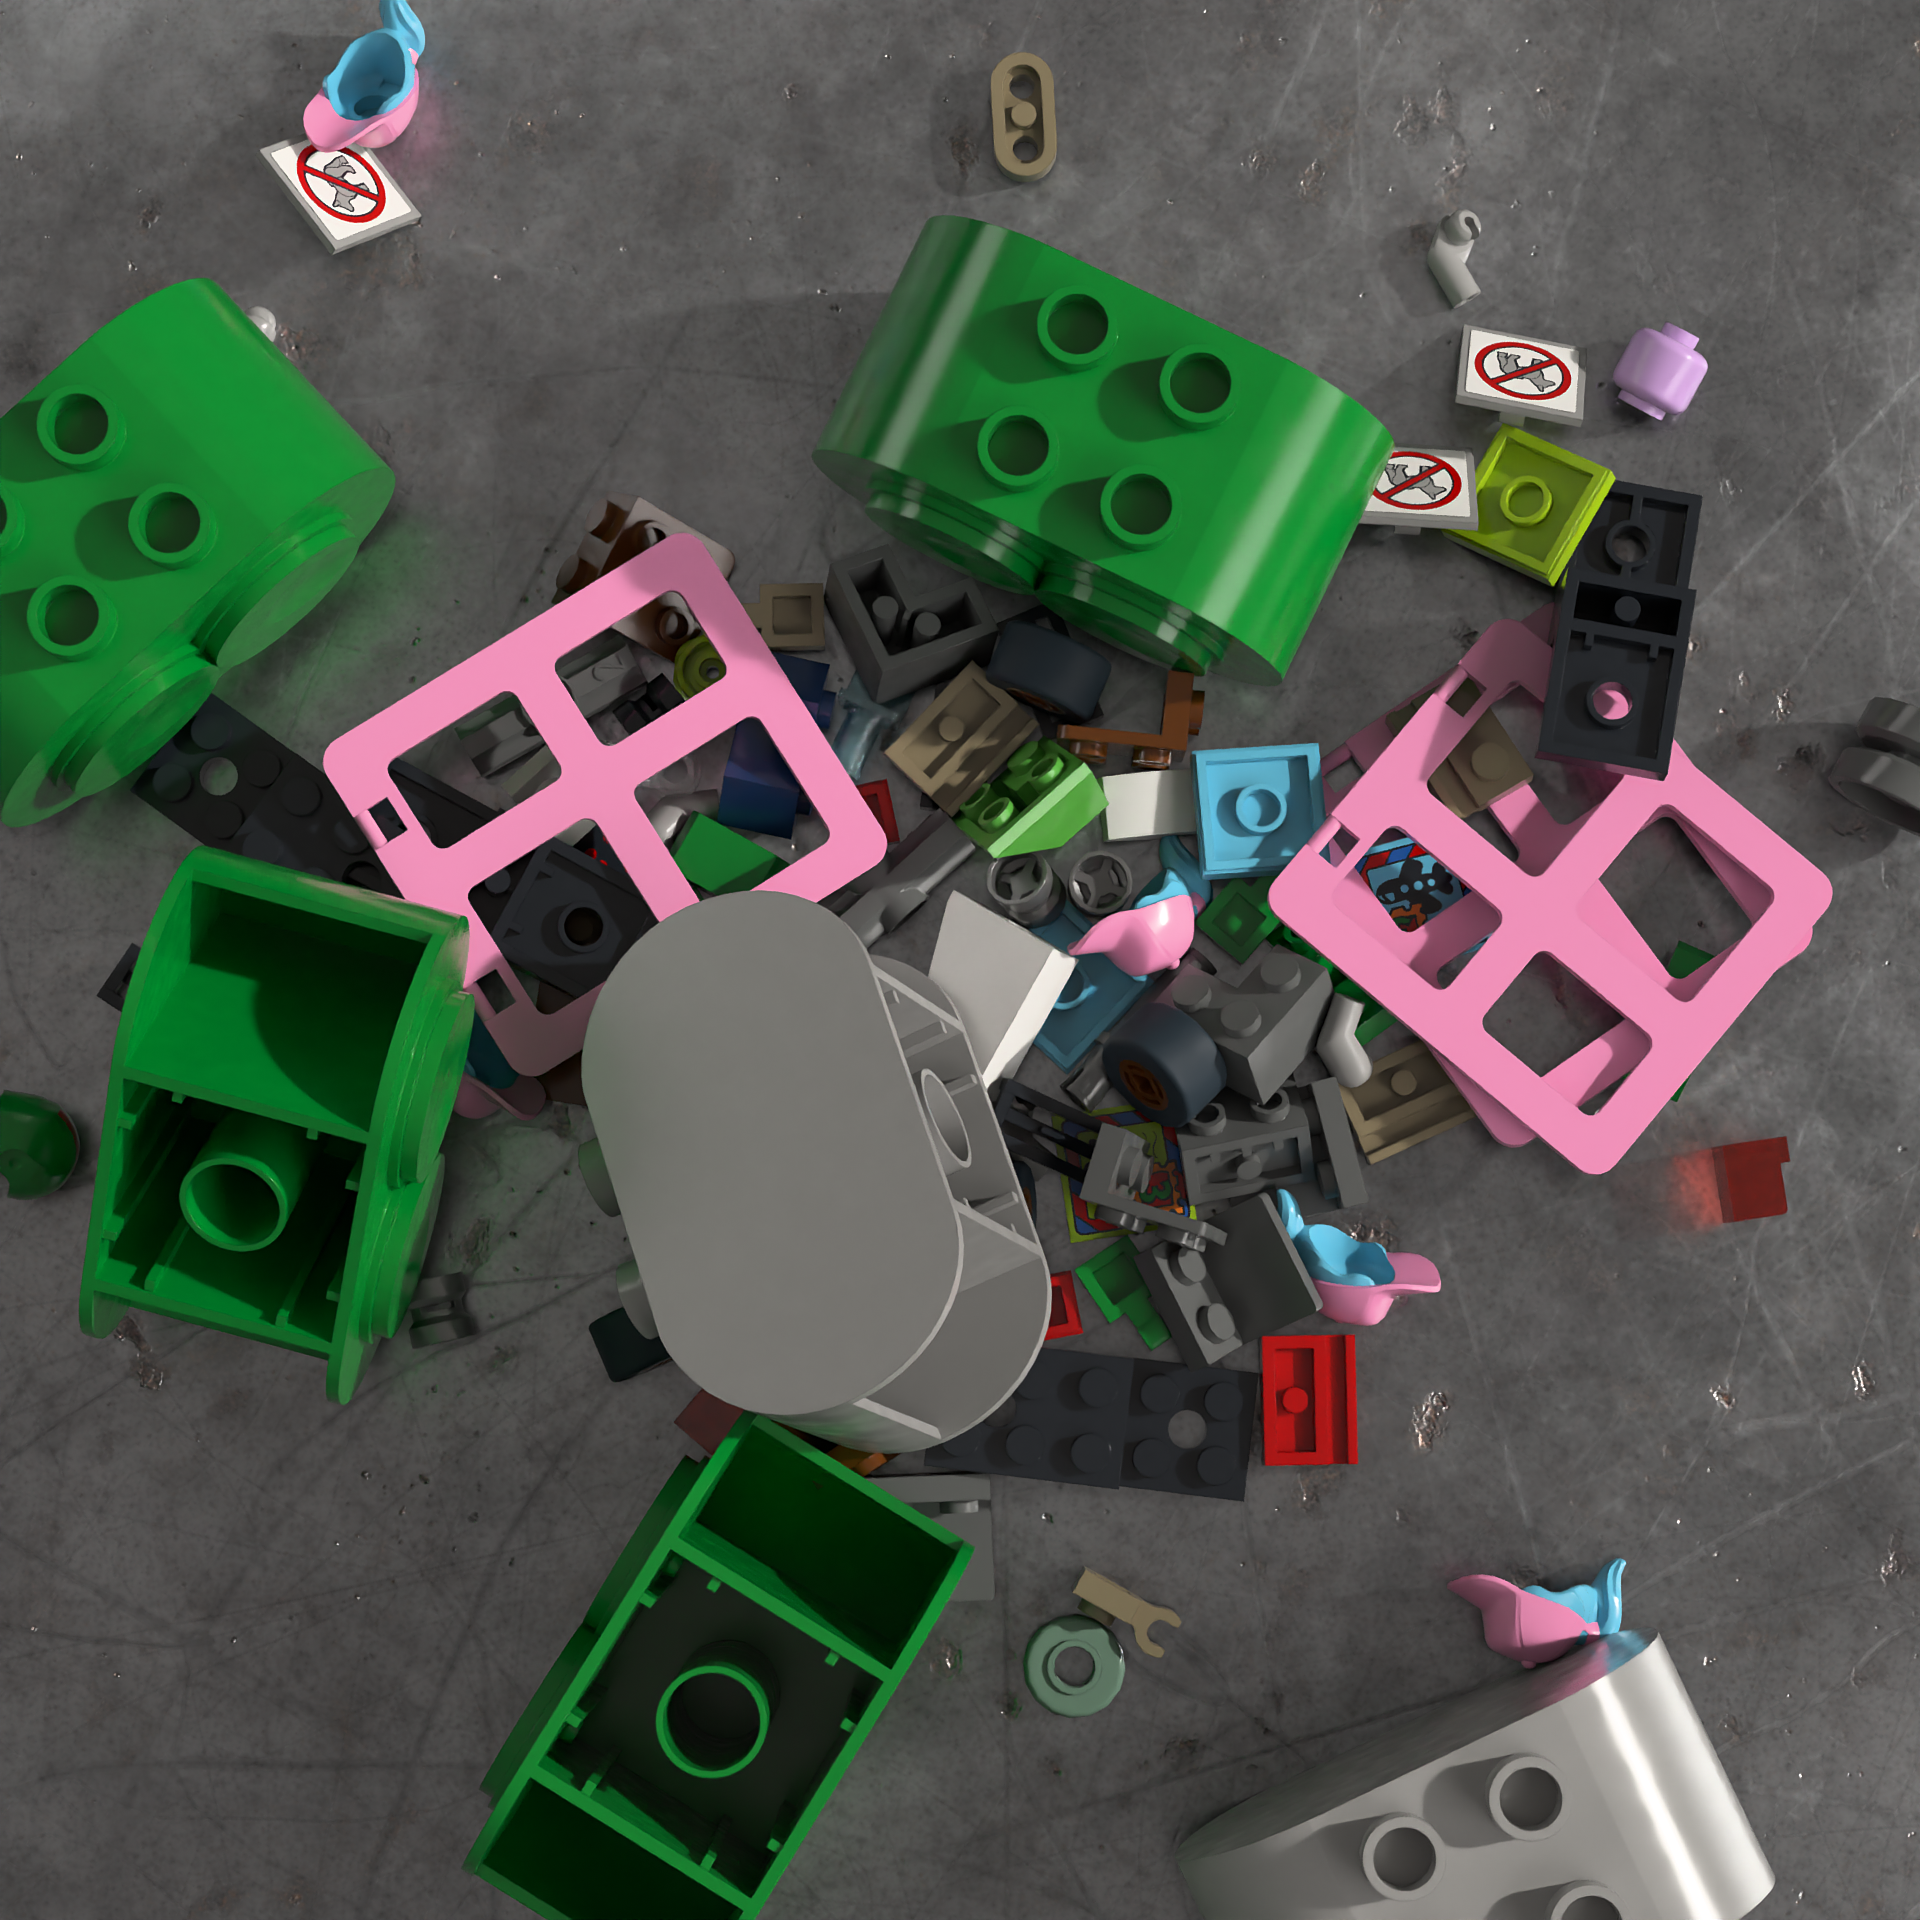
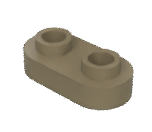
(1023, 120)

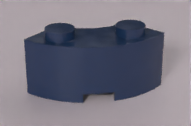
(757, 783)

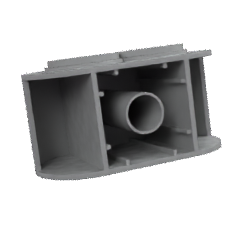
(809, 1177)
(1518, 1802)

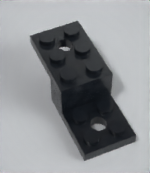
(1622, 632)
(277, 810)
(532, 896)
(1108, 1425)

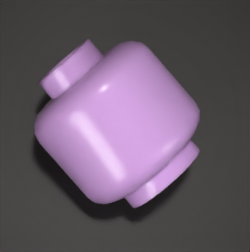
(1660, 371)

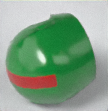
(35, 1145)

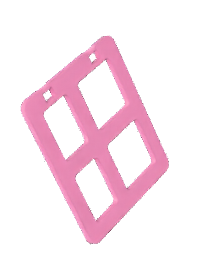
(597, 778)
(1542, 912)
(1472, 919)

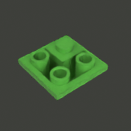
(1033, 802)

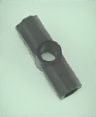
(592, 682)
(900, 882)

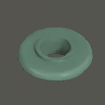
(1106, 1673)

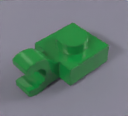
(1240, 917)
(1121, 1290)

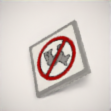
(338, 193)
(1521, 377)
(1425, 489)

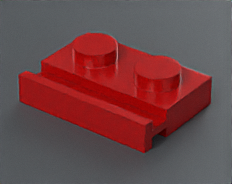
(1308, 1400)

